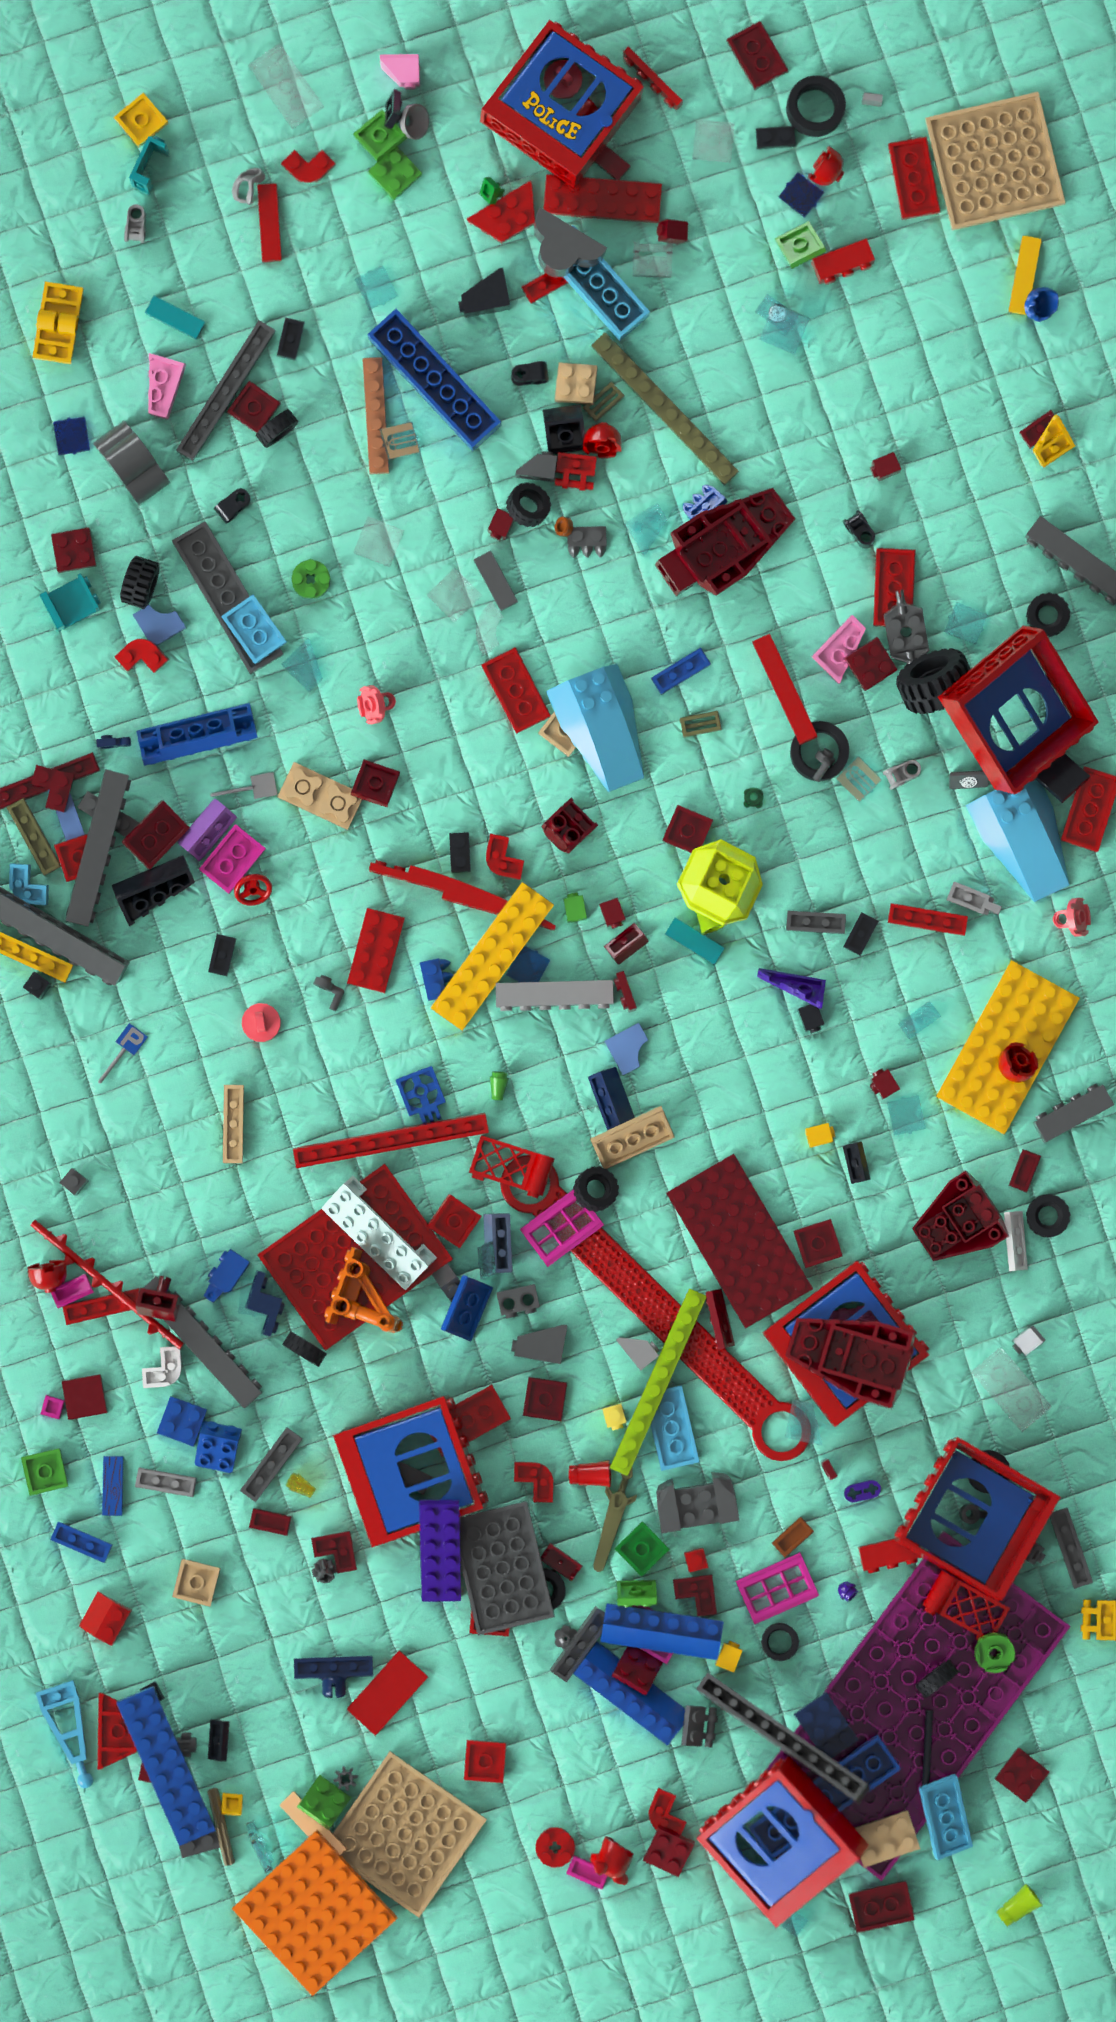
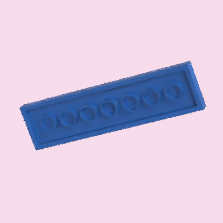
(166, 1765)

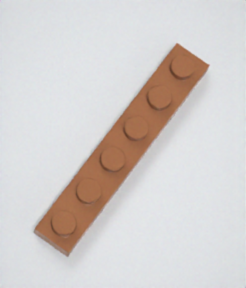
(375, 414)

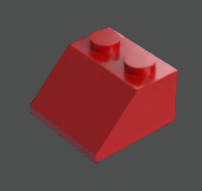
(105, 1618)

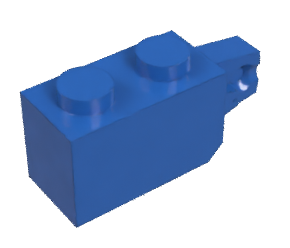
(226, 1275)

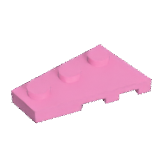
(163, 384)
(839, 645)

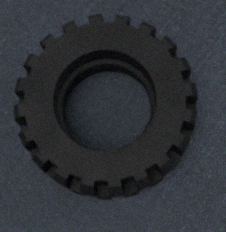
(929, 677)

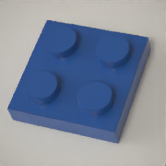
(182, 1421)

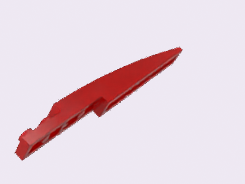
(453, 890)

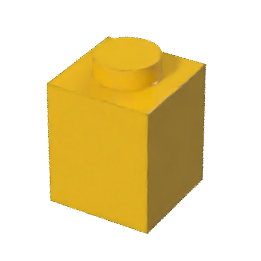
(820, 1135)
(729, 1656)

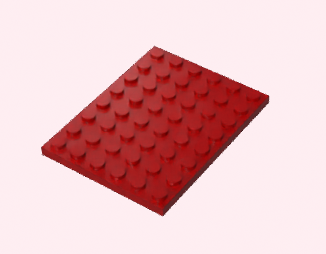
(314, 1252)

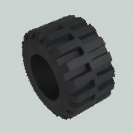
(139, 582)

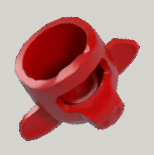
(612, 1861)

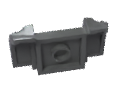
(696, 1504)

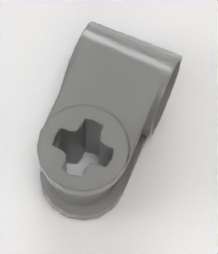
(135, 228)
(901, 774)

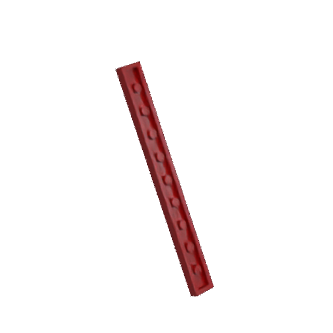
(390, 1140)

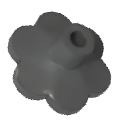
(561, 1634)

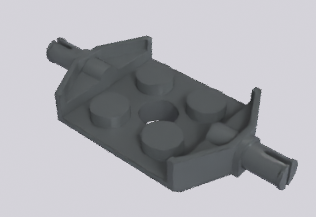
(904, 615)

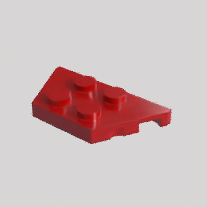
(508, 216)
(113, 1735)

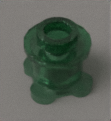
(750, 803)

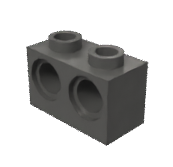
(517, 1295)

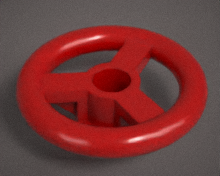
(252, 887)

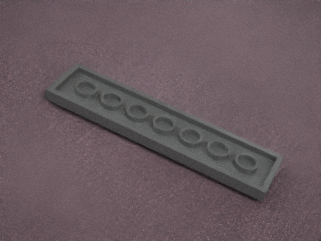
(217, 582)

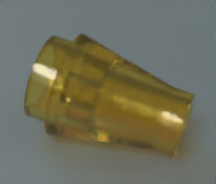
(300, 1485)

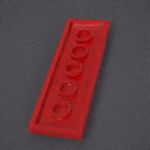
(604, 199)

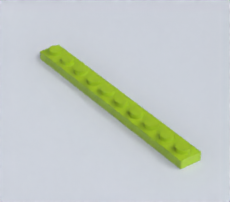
(658, 1382)

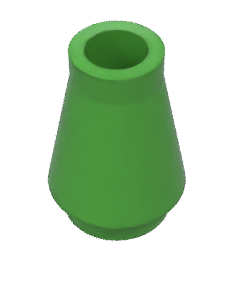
(498, 1084)

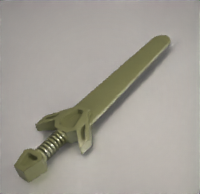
(613, 1517)

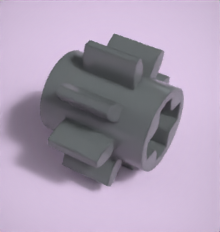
(1036, 1554)
(324, 1571)
(187, 1743)
(351, 1777)

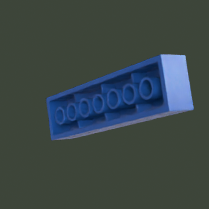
(434, 379)
(868, 1762)

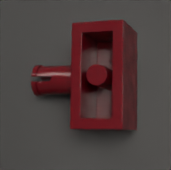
(159, 1302)

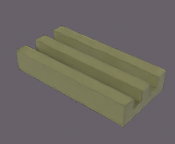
(605, 400)
(702, 731)

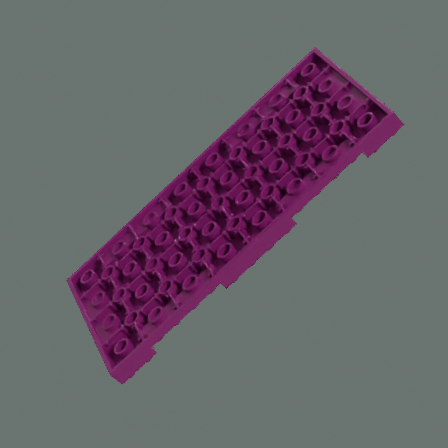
(904, 1645)

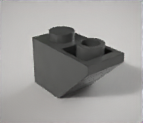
(447, 1281)

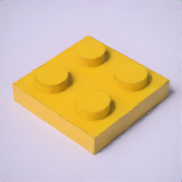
(141, 119)

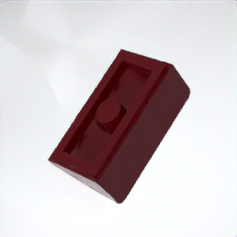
(626, 943)

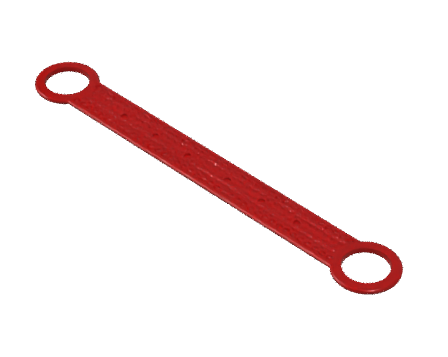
(658, 1312)

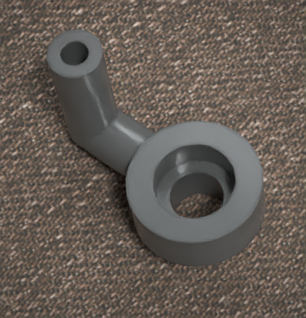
(826, 758)
(325, 983)
(976, 1513)

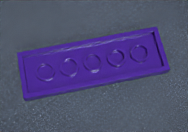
(440, 1550)

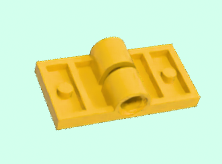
(57, 323)

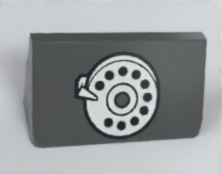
(968, 780)

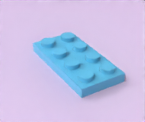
(673, 1431)
(945, 1817)

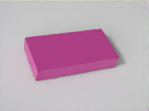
(72, 1291)
(584, 1871)

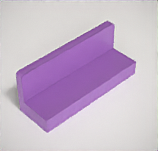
(207, 829)

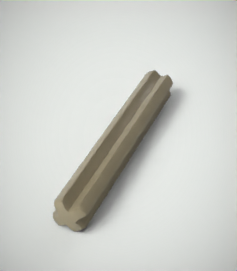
(221, 1827)

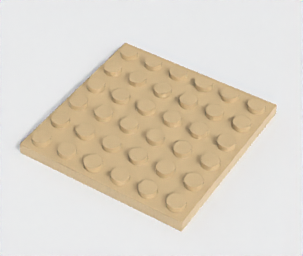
(995, 161)
(406, 1833)

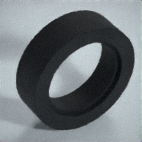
(811, 128)
(834, 770)

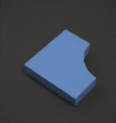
(158, 626)
(626, 1046)

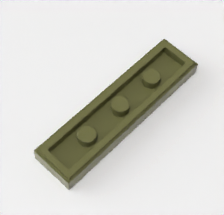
(33, 836)

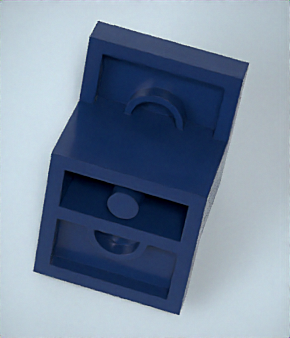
(264, 1303)
(826, 1726)

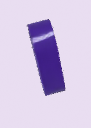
(860, 1486)

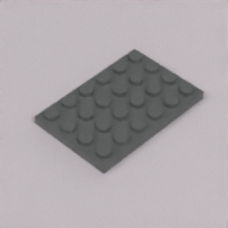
(503, 1569)

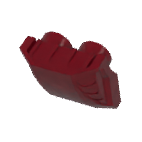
(568, 826)

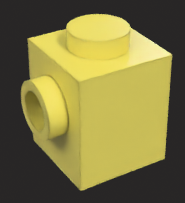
(614, 1416)

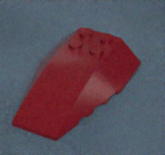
(731, 539)
(855, 1356)

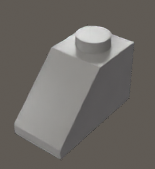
(639, 1351)

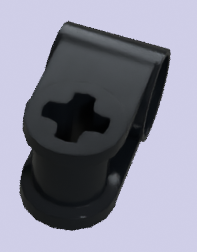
(532, 373)
(229, 507)
(858, 526)

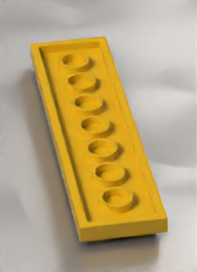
(492, 956)

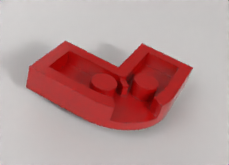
(311, 171)
(144, 650)
(497, 859)
(539, 1475)
(660, 1810)

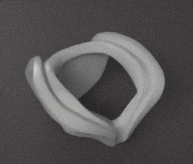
(252, 176)

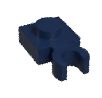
(108, 741)

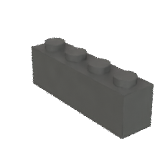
(1074, 1113)

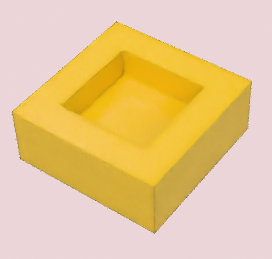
(231, 1804)

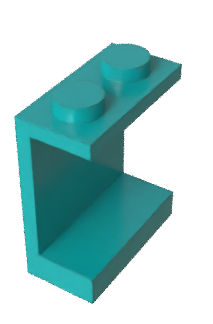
(136, 178)
(71, 602)

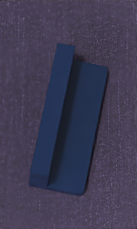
(611, 1097)

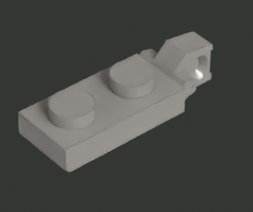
(972, 899)

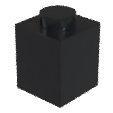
(37, 985)
(810, 1018)

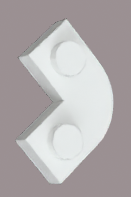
(168, 1372)

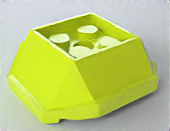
(706, 894)

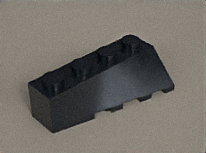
(152, 888)

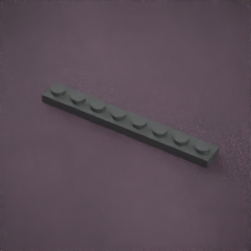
(225, 390)

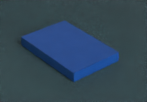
(466, 1308)

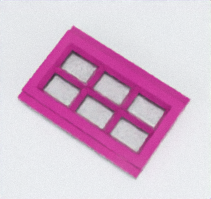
(560, 1228)
(777, 1588)

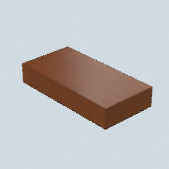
(792, 1537)

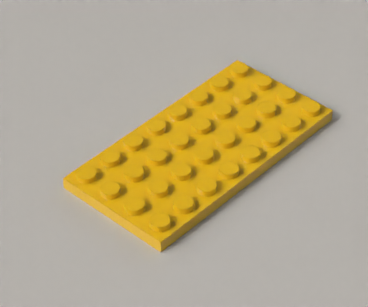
(1021, 1011)

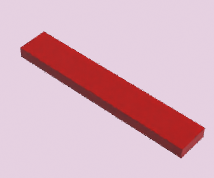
(784, 689)

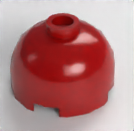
(827, 168)
(602, 440)
(1017, 1063)
(48, 1275)

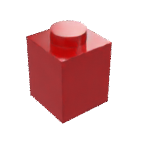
(696, 1560)

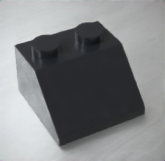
(564, 429)

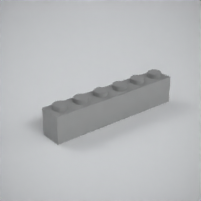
(554, 994)

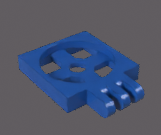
(427, 1109)

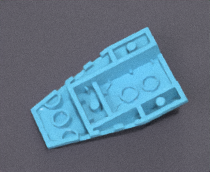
(601, 724)
(1023, 837)

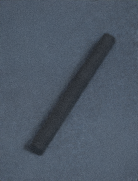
(927, 1747)

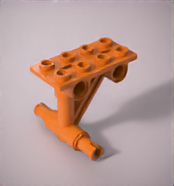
(348, 1292)

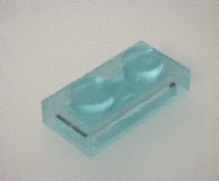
(919, 1020)

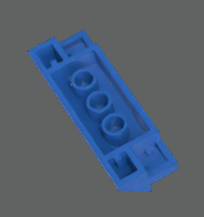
(197, 734)
(662, 1631)
(654, 1711)

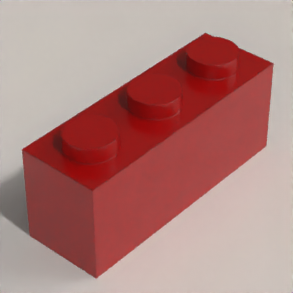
(843, 262)
(887, 1554)

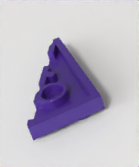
(803, 987)

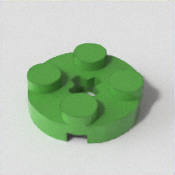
(310, 568)
(1001, 1643)

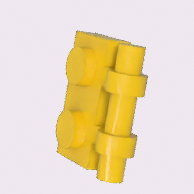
(1105, 1619)

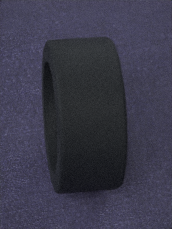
(765, 1639)

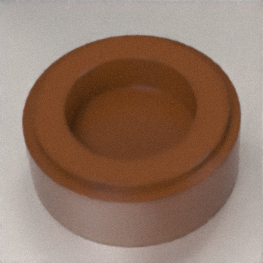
(563, 526)

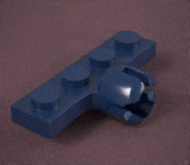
(333, 1671)

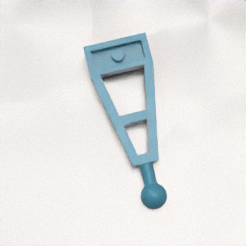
(58, 1696)

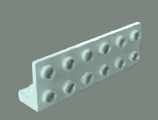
(376, 1235)

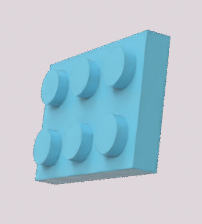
(254, 629)

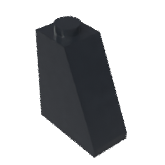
(486, 296)

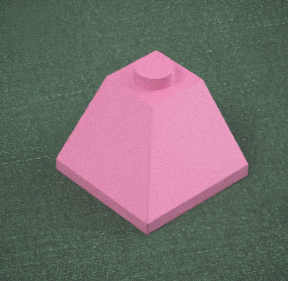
(402, 69)

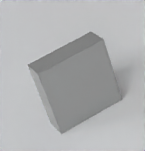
(872, 99)

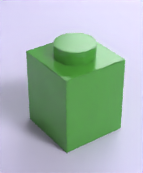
(574, 908)

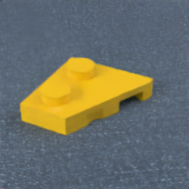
(1053, 442)

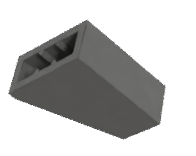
(541, 1345)

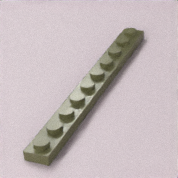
(664, 408)

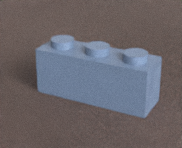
(498, 1231)

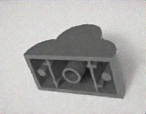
(564, 246)
(131, 462)

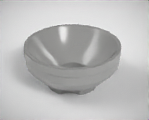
(418, 121)

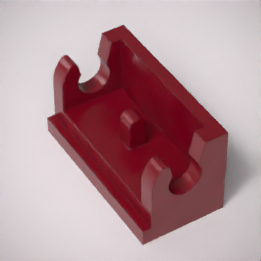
(675, 573)
(561, 1562)

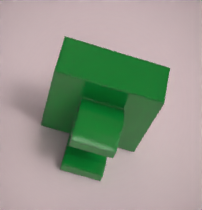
(491, 190)

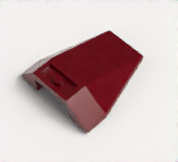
(960, 1220)

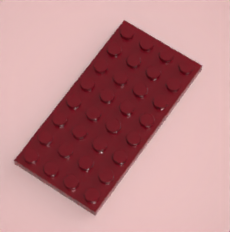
(739, 1241)

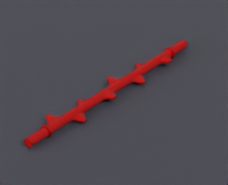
(99, 1280)

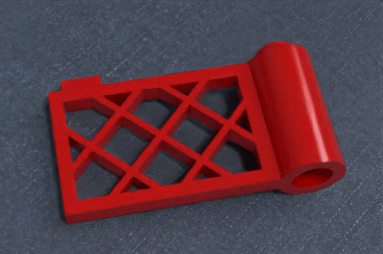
(536, 1173)
(941, 1598)

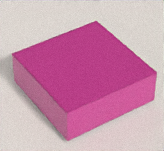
(52, 1407)

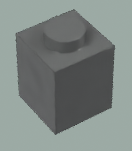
(74, 1181)

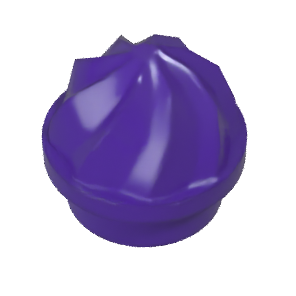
(847, 1591)

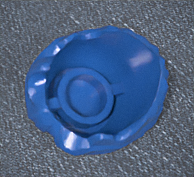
(1041, 303)

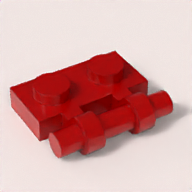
(575, 465)

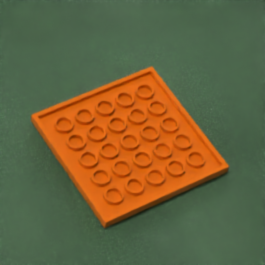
(314, 1913)

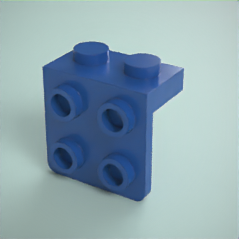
(217, 1446)

